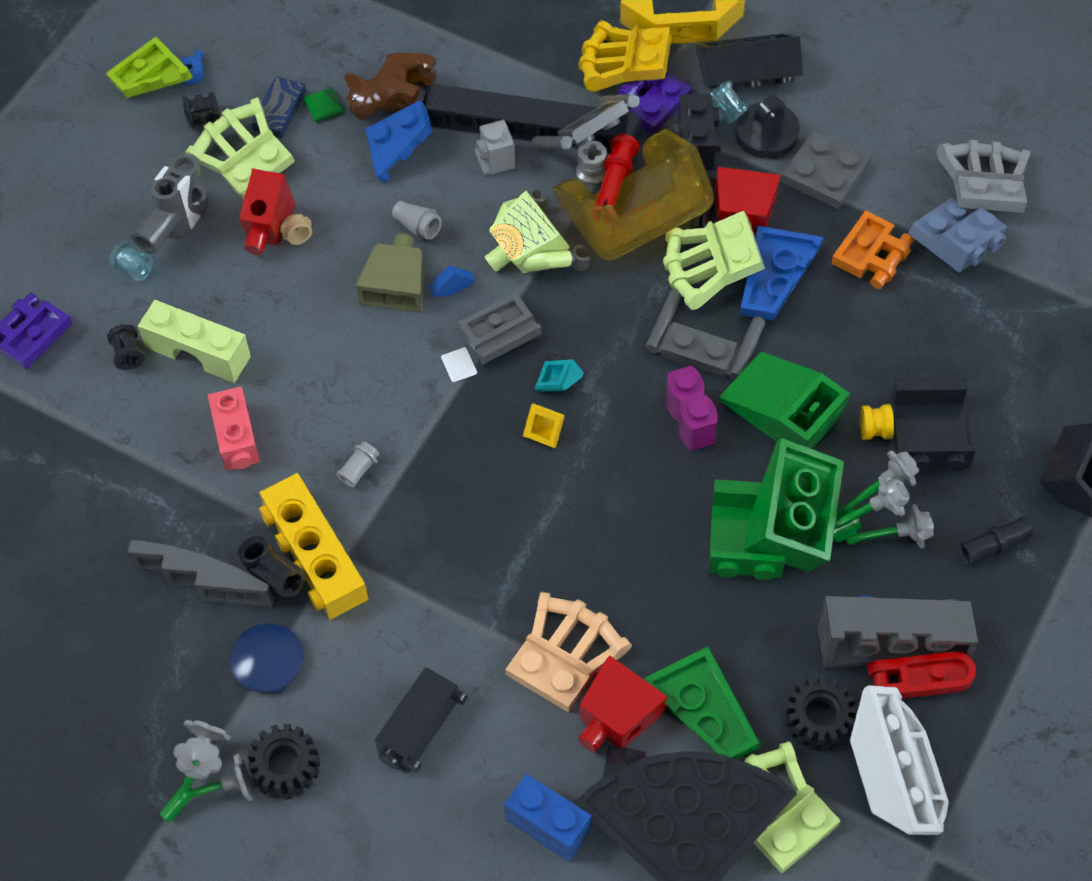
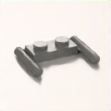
(582, 130)
(701, 348)

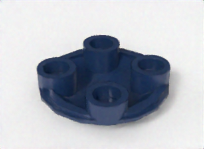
(266, 658)

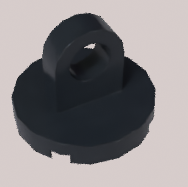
(767, 128)

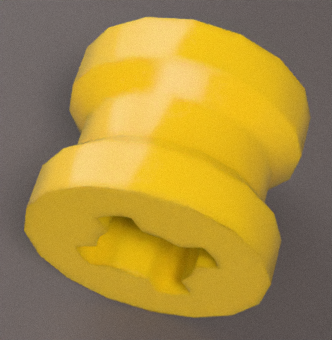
(876, 422)

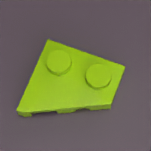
(148, 70)

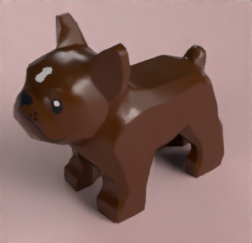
(392, 86)

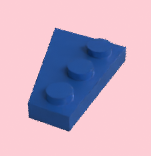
(785, 261)

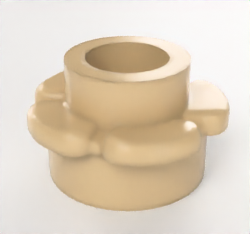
(296, 229)

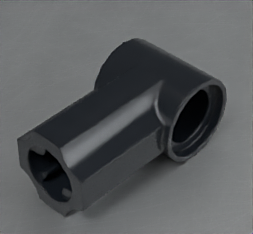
(271, 566)

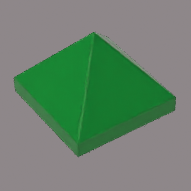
(323, 104)

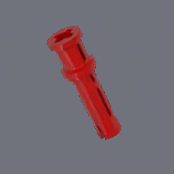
(617, 167)

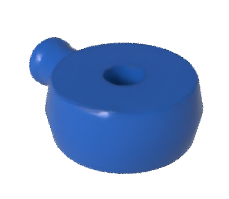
(195, 67)

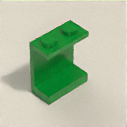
(729, 525)

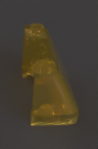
(649, 202)

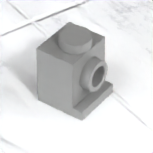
(495, 148)

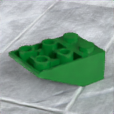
(786, 400)

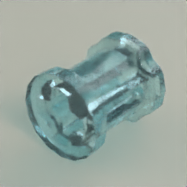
(730, 112)
(132, 261)

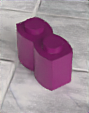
(691, 408)

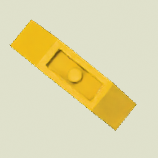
(684, 27)

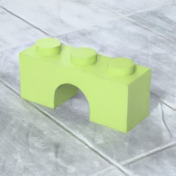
(215, 346)

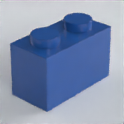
(547, 817)

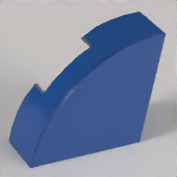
(451, 281)

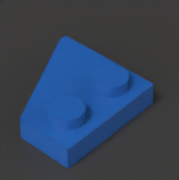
(397, 137)

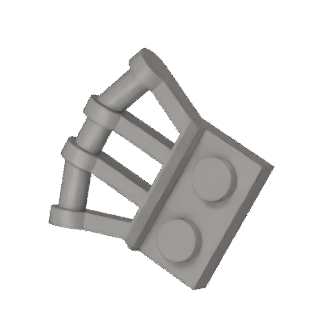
(986, 189)

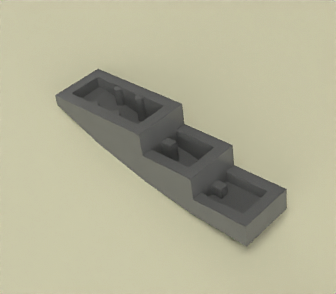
(211, 577)

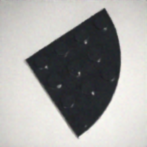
(686, 812)

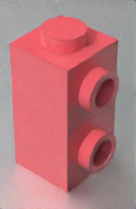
(233, 428)

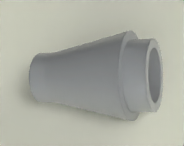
(417, 219)

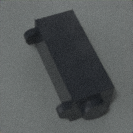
(417, 720)

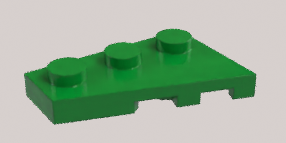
(706, 704)

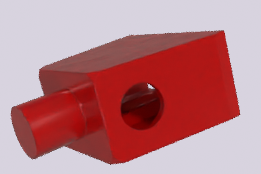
(746, 191)
(264, 209)
(618, 707)

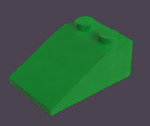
(796, 506)

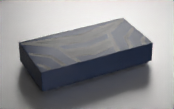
(281, 104)

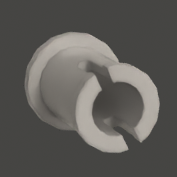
(357, 465)

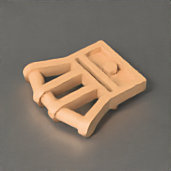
(554, 672)

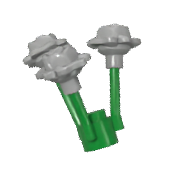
(891, 495)

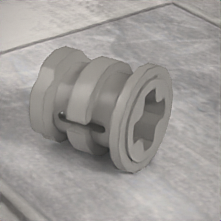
(591, 163)

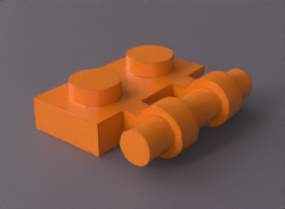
(864, 243)

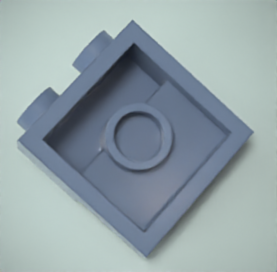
(958, 234)

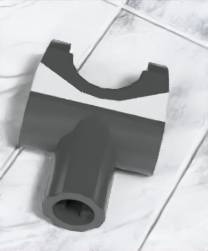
(173, 208)

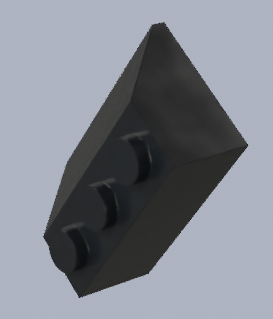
(750, 59)

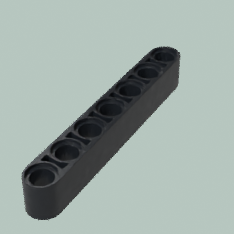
(525, 117)

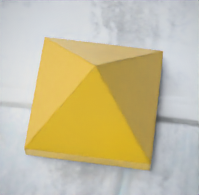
(543, 425)

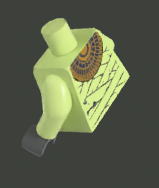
(531, 238)

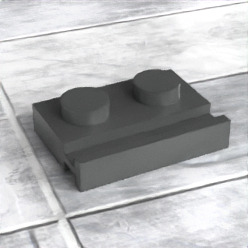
(499, 328)

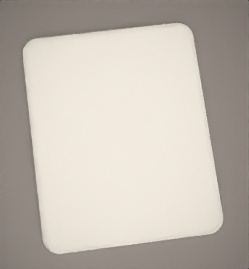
(459, 364)

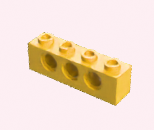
(292, 499)

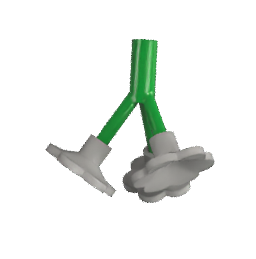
(198, 760)

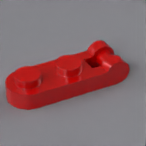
(925, 673)

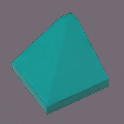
(558, 375)

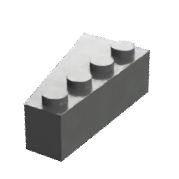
(873, 629)

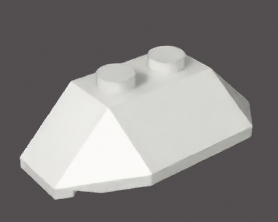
(897, 763)

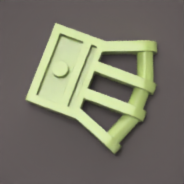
(261, 153)
(733, 251)
(802, 821)

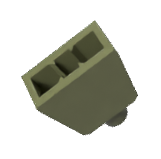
(393, 276)

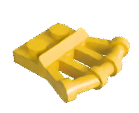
(630, 56)

